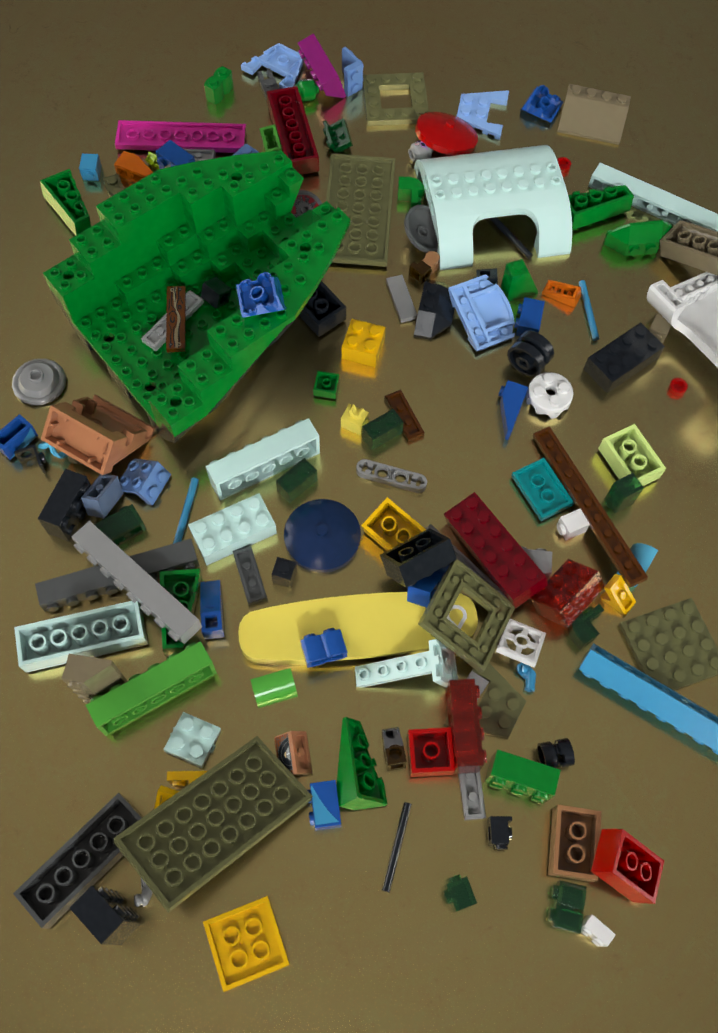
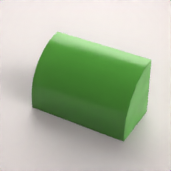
(270, 138)
(274, 687)

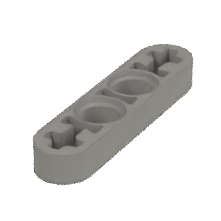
(390, 478)

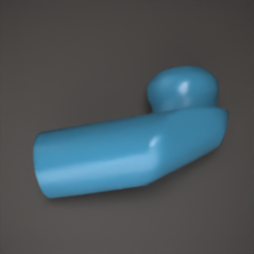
(528, 675)

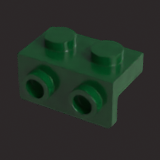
(337, 135)

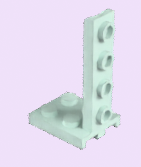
(437, 661)

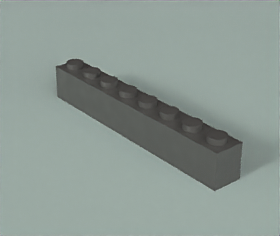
(91, 583)

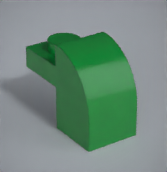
(410, 190)

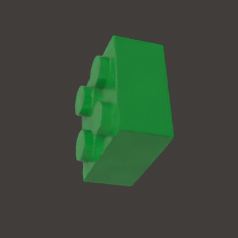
(326, 384)

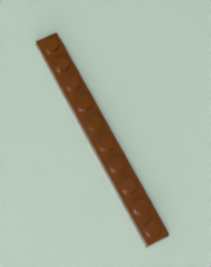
(595, 514)

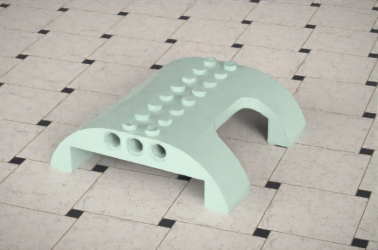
(496, 185)

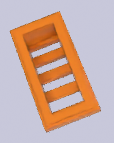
(562, 297)

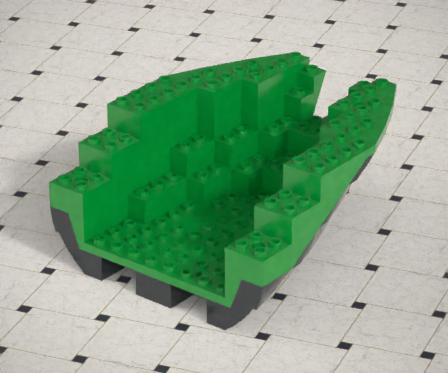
(180, 230)

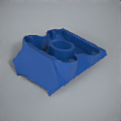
(542, 104)
(260, 295)

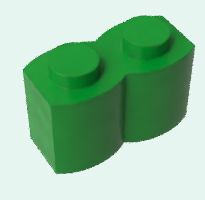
(218, 85)

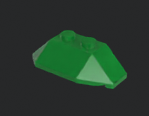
(637, 237)

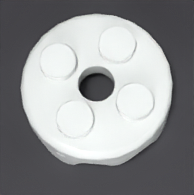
(549, 404)

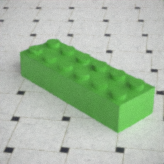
(151, 688)

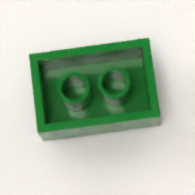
(522, 776)

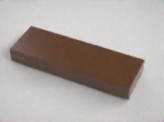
(411, 427)

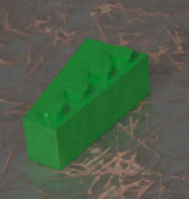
(66, 200)
(599, 205)
(184, 587)

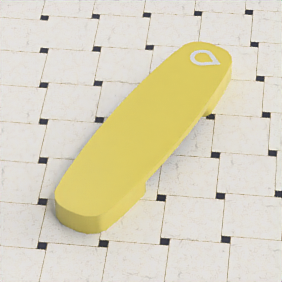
(368, 622)

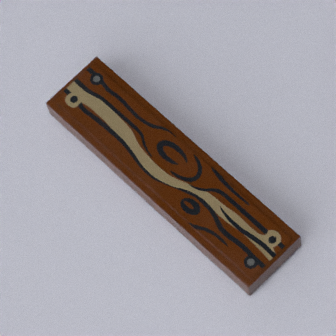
(176, 319)

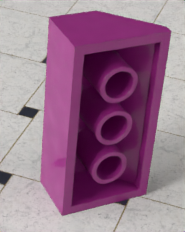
(320, 67)

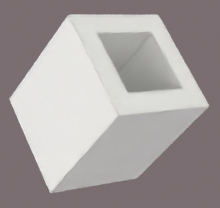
(572, 524)

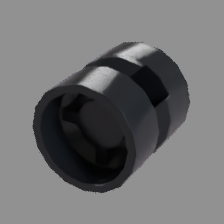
(556, 754)

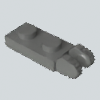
(267, 84)

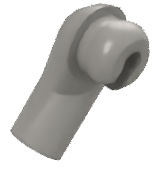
(144, 898)

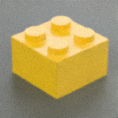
(363, 342)

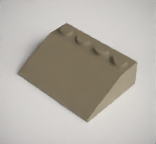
(594, 114)

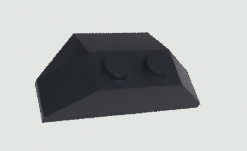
(434, 311)

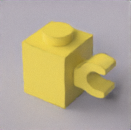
(354, 419)

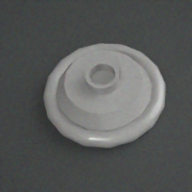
(39, 381)

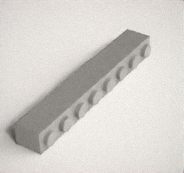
(137, 582)

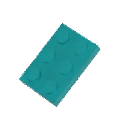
(542, 489)

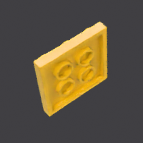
(245, 943)

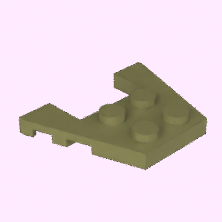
(499, 705)

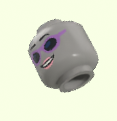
(419, 151)

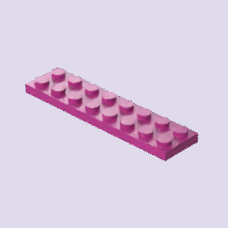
(187, 135)

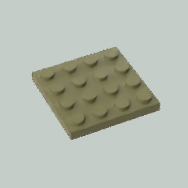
(672, 645)

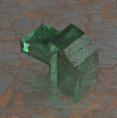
(582, 630)

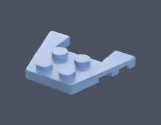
(280, 60)
(475, 109)

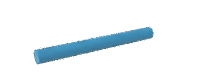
(589, 312)
(186, 510)

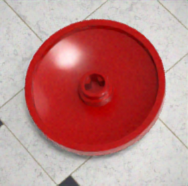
(446, 133)

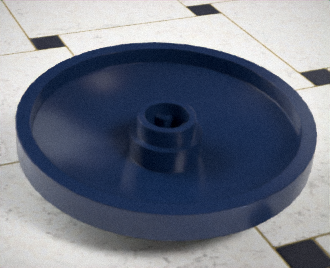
(322, 535)

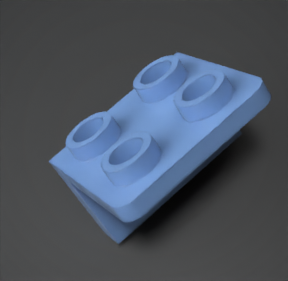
(353, 72)
(145, 479)

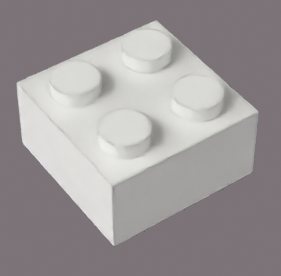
(597, 931)

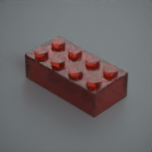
(465, 728)

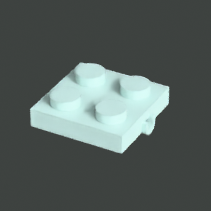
(192, 740)

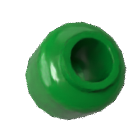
(307, 89)

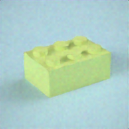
(631, 453)

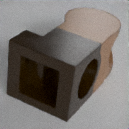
(424, 268)

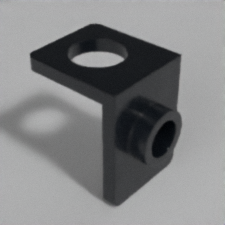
(34, 453)

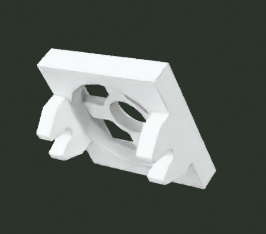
(537, 635)

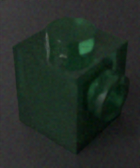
(459, 893)

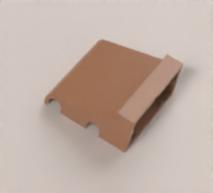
(95, 432)

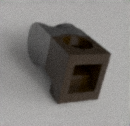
(394, 749)

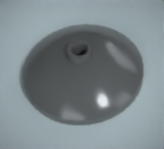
(420, 228)

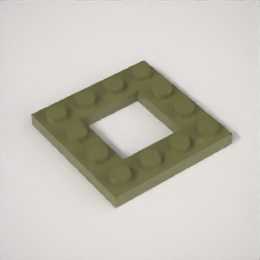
(394, 116)
(435, 621)

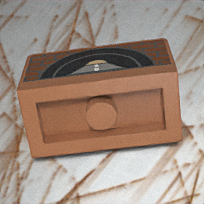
(293, 752)

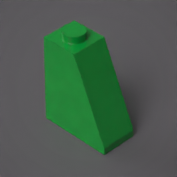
(517, 281)

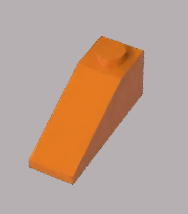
(131, 167)

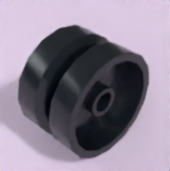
(530, 353)

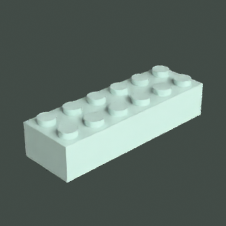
(263, 459)
(82, 633)

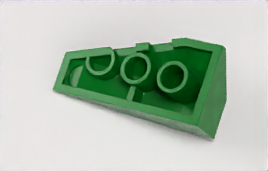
(356, 776)

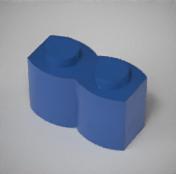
(323, 647)

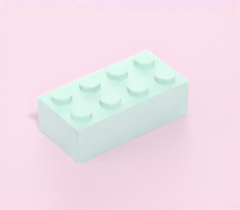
(232, 528)

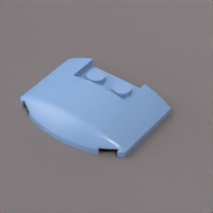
(483, 312)

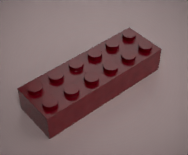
(293, 129)
(496, 550)

